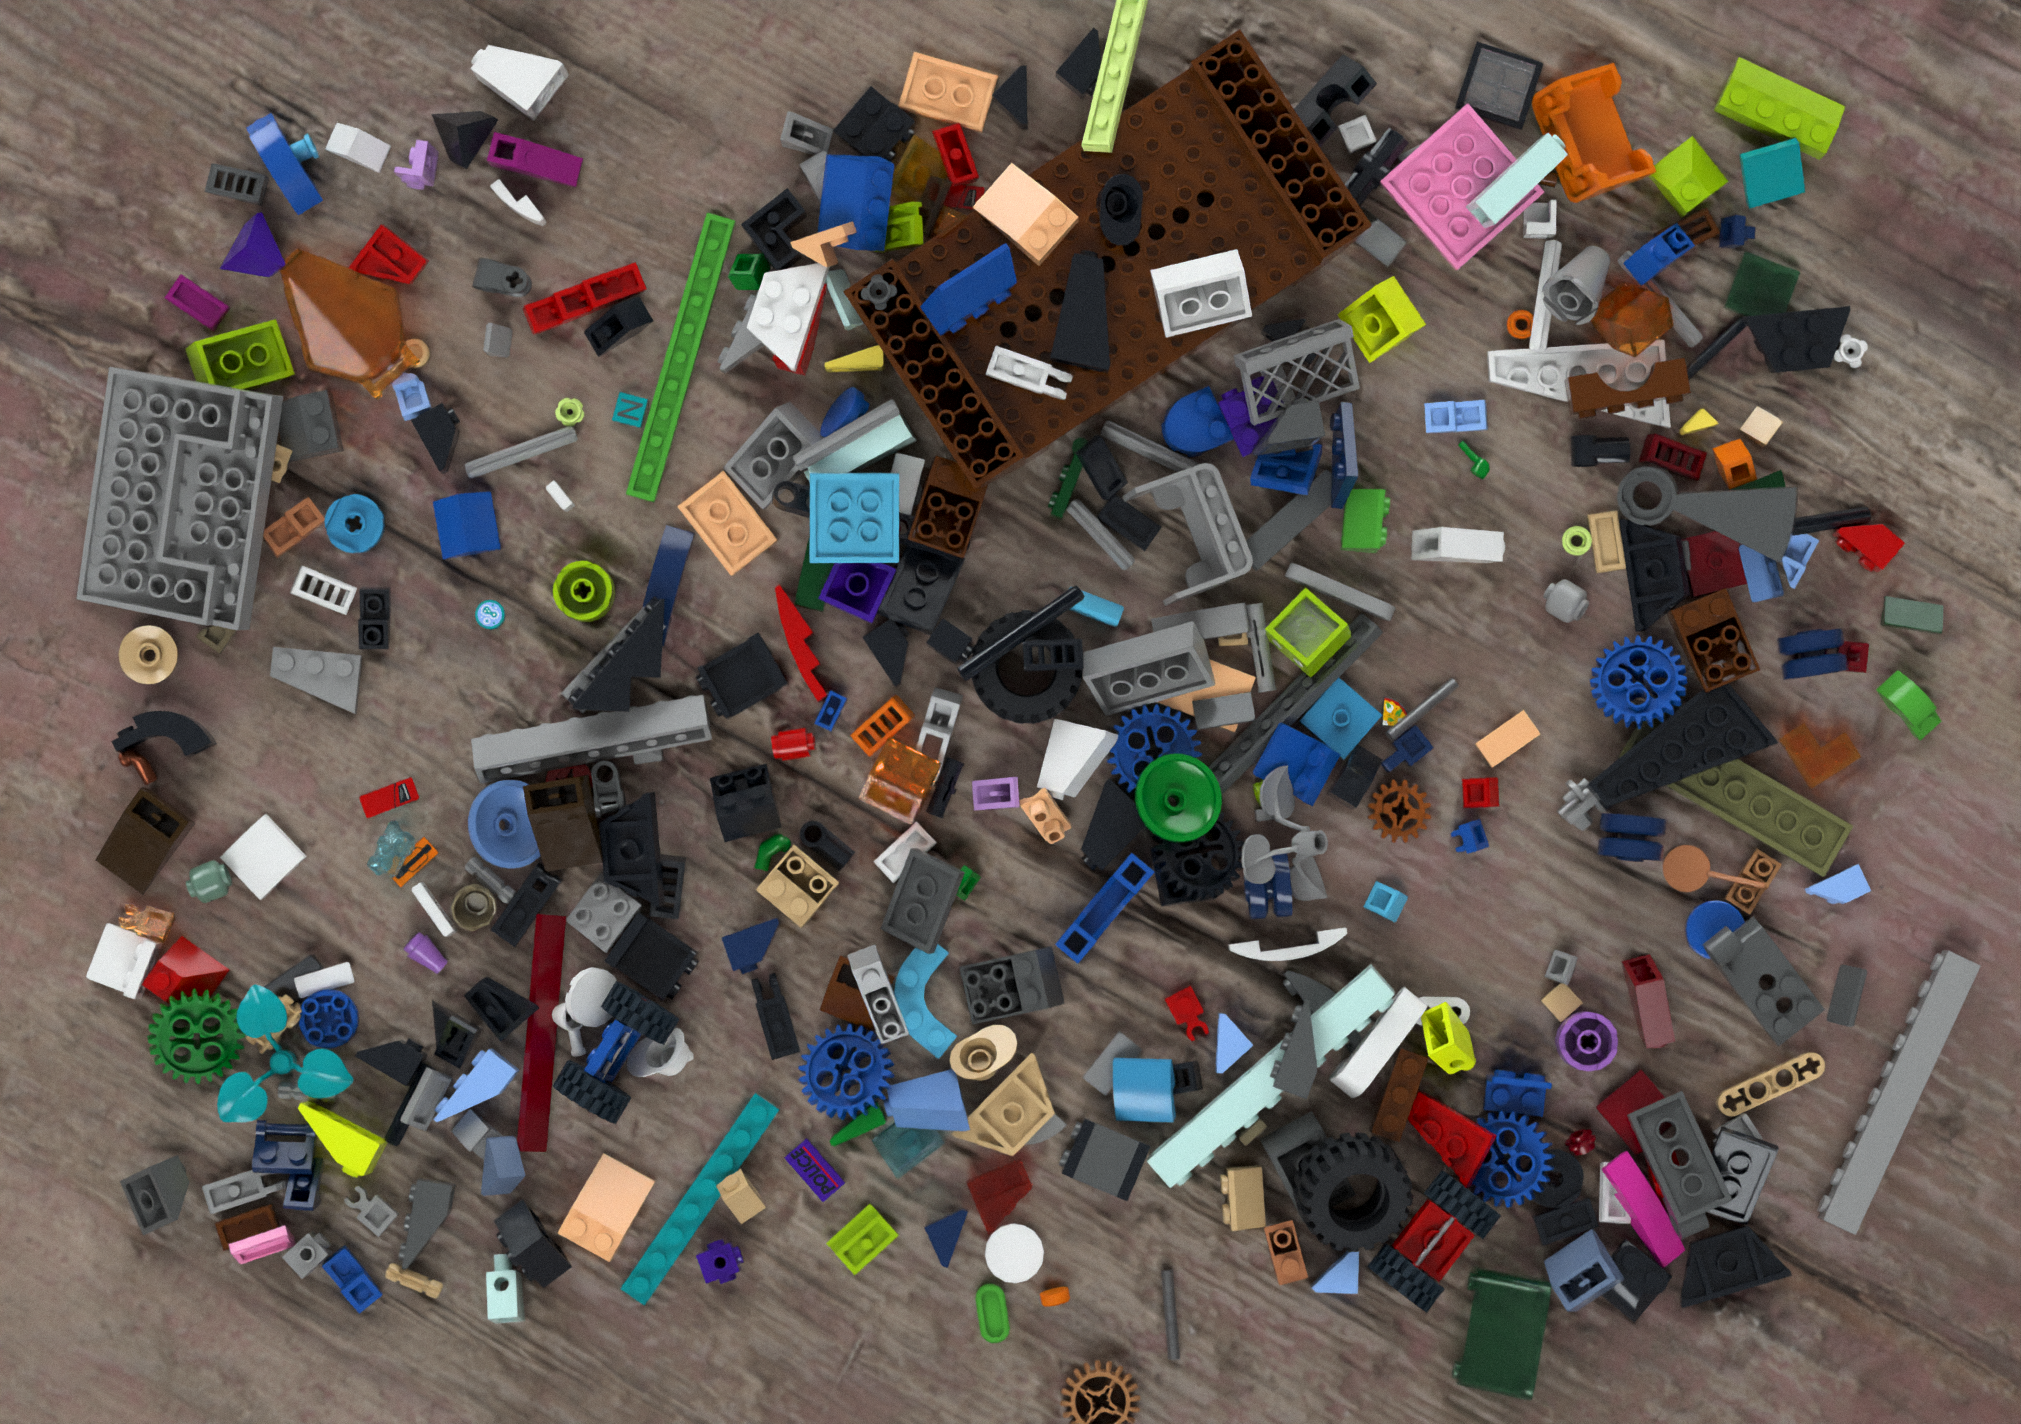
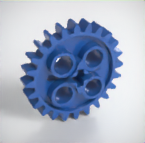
(1618, 698)
(1127, 757)
(821, 1064)
(1527, 1143)

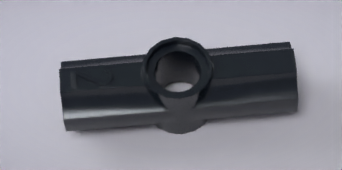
(1375, 165)

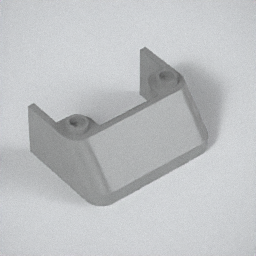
(1211, 524)

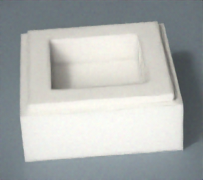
(1357, 134)
(560, 496)

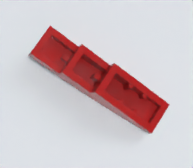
(584, 298)
(797, 633)

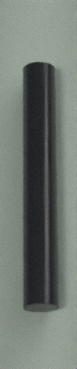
(1715, 347)

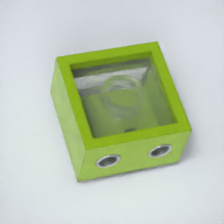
(1308, 632)

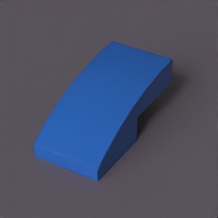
(352, 1279)

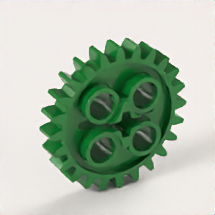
(196, 1061)

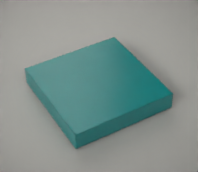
(1772, 173)

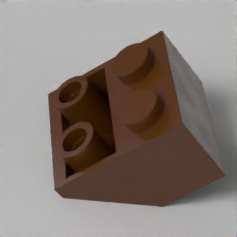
(844, 997)

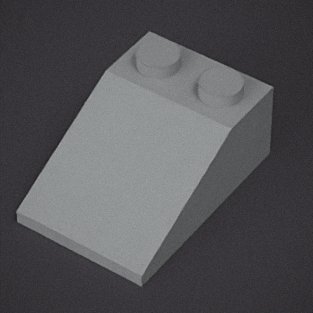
(770, 451)

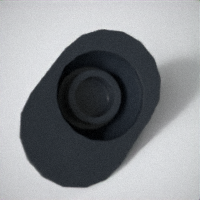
(1120, 209)

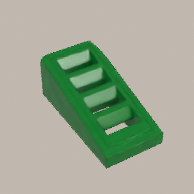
(860, 1125)

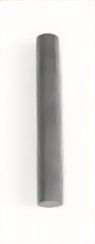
(1422, 709)
(1170, 1314)

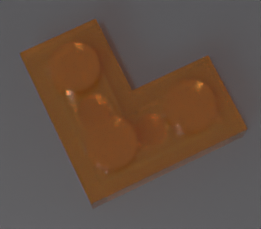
(1818, 762)

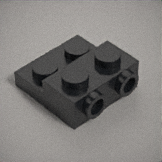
(875, 126)

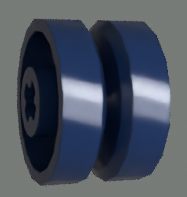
(1812, 653)
(1631, 838)
(1276, 889)

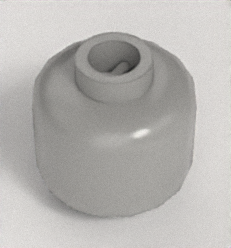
(1566, 601)

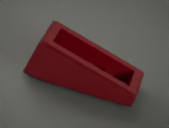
(1650, 447)

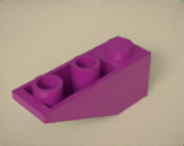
(534, 160)

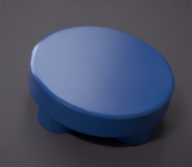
(844, 411)
(1707, 920)
(328, 1018)

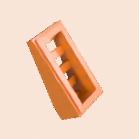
(903, 710)

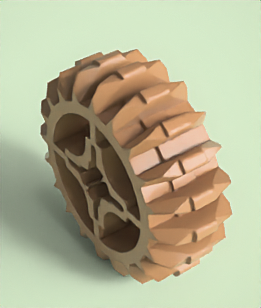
(1113, 1378)

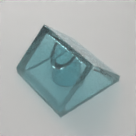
(906, 1147)

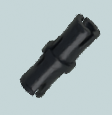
(944, 787)

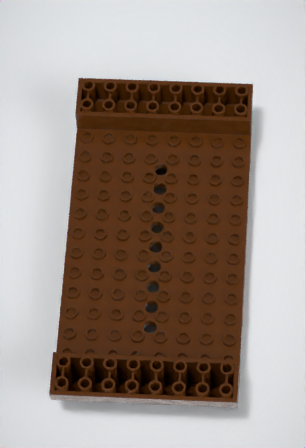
(1208, 131)

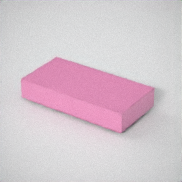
(262, 1244)

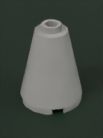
(1578, 286)

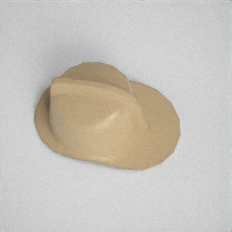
(983, 1053)

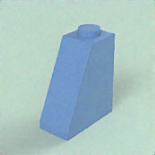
(928, 1103)

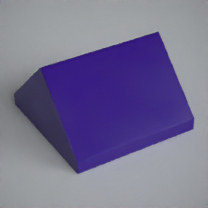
(857, 588)

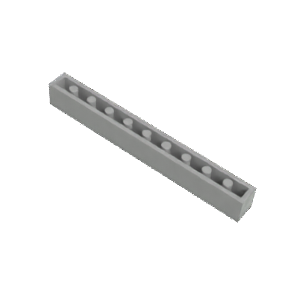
(1898, 1092)

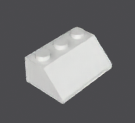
(1201, 293)

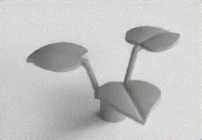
(1257, 860)

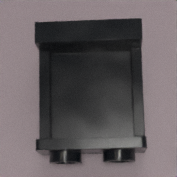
(741, 677)
(653, 957)

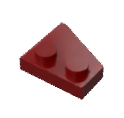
(389, 258)

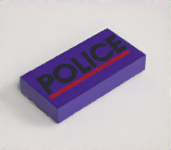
(814, 1170)

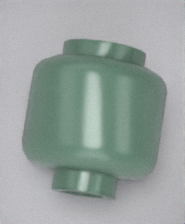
(209, 881)

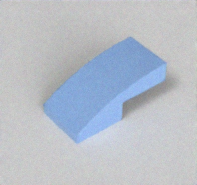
(1456, 416)

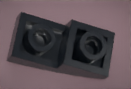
(374, 617)

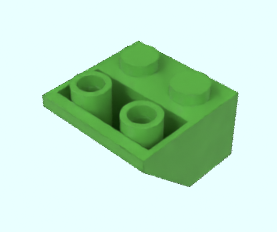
(1363, 520)

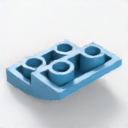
(1143, 1089)

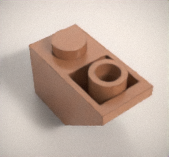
(1285, 1252)

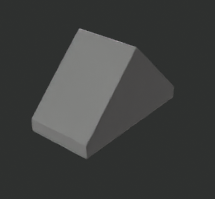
(805, 135)

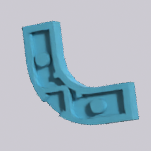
(910, 997)

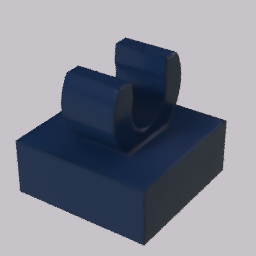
(1734, 232)

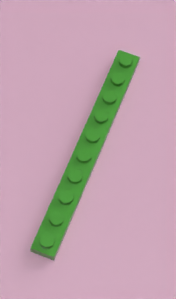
(680, 357)

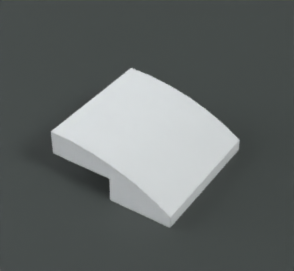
(263, 856)

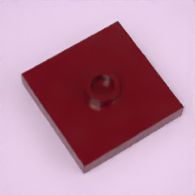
(1714, 563)

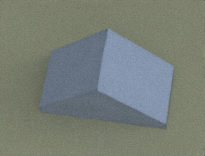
(502, 1166)

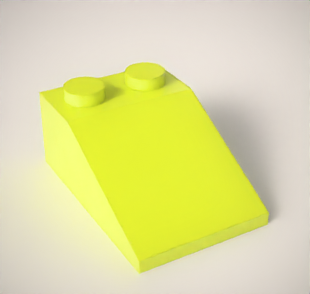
(346, 1141)

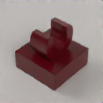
(1856, 655)

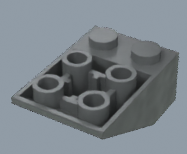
(1012, 985)

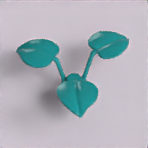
(322, 1070)

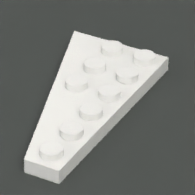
(1546, 371)

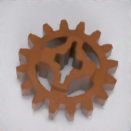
(1386, 808)

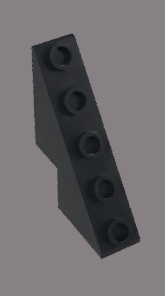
(635, 657)

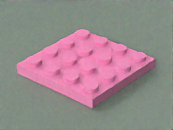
(1445, 176)

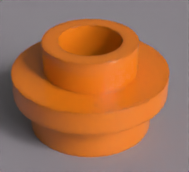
(1520, 315)

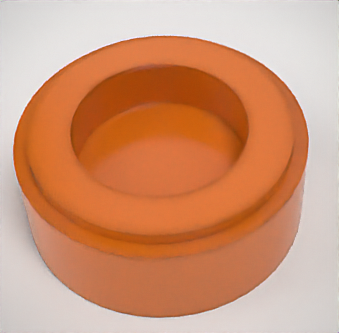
(1054, 1296)

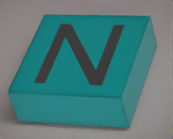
(630, 410)

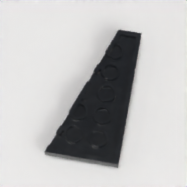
(1698, 737)

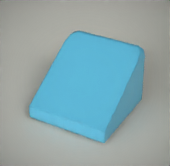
(1385, 901)

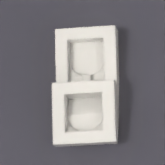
(523, 207)

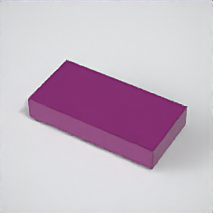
(197, 302)

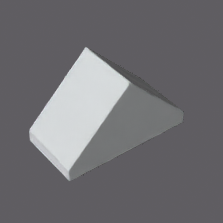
(358, 147)

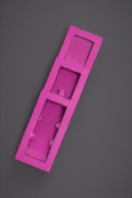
(1644, 1209)

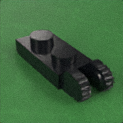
(775, 1020)

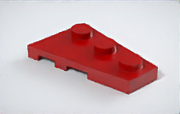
(1453, 1136)

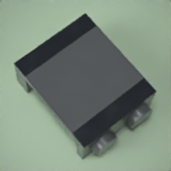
(1104, 1159)

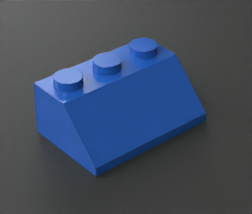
(857, 192)
(971, 291)

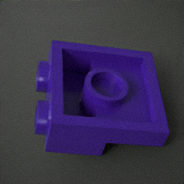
(1238, 420)

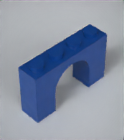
(1104, 908)

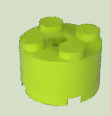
(569, 582)

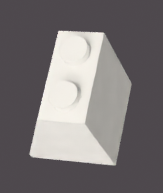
(519, 77)

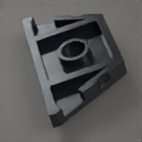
(1798, 338)
(1653, 571)
(633, 850)
(1728, 1265)

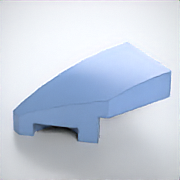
(411, 395)
(1797, 556)
(1841, 886)

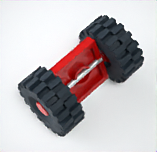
(1433, 1241)

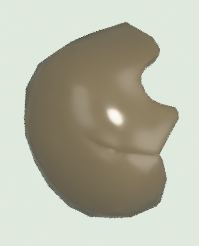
(473, 907)

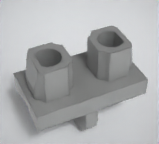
(1577, 804)

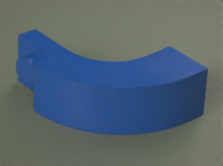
(283, 164)

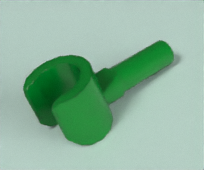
(1481, 466)

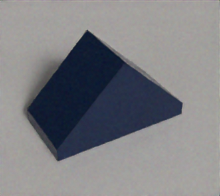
(945, 1234)

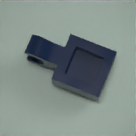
(1409, 747)

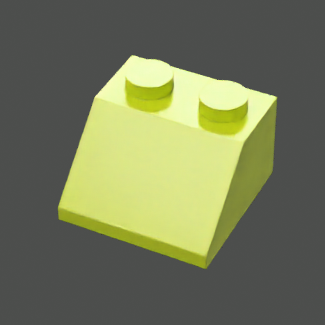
(1382, 319)

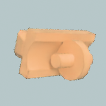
(1046, 816)

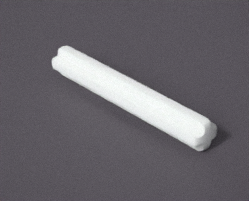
(1542, 316)

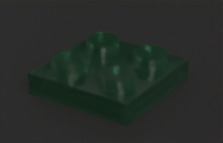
(1760, 287)

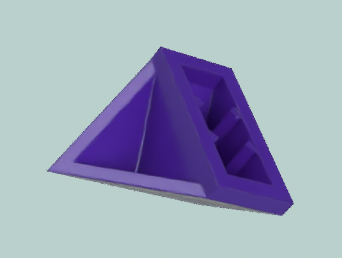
(254, 250)

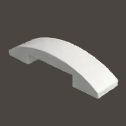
(1324, 940)

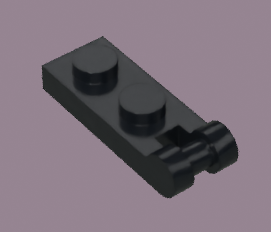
(525, 905)

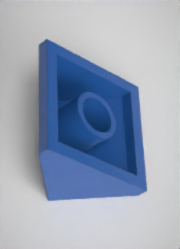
(466, 524)

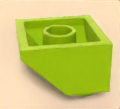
(1687, 177)

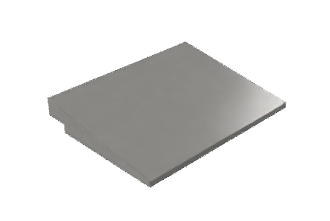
(179, 498)

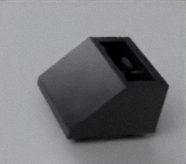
(745, 802)

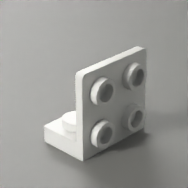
(123, 960)

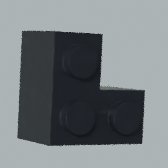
(769, 228)
(531, 1245)

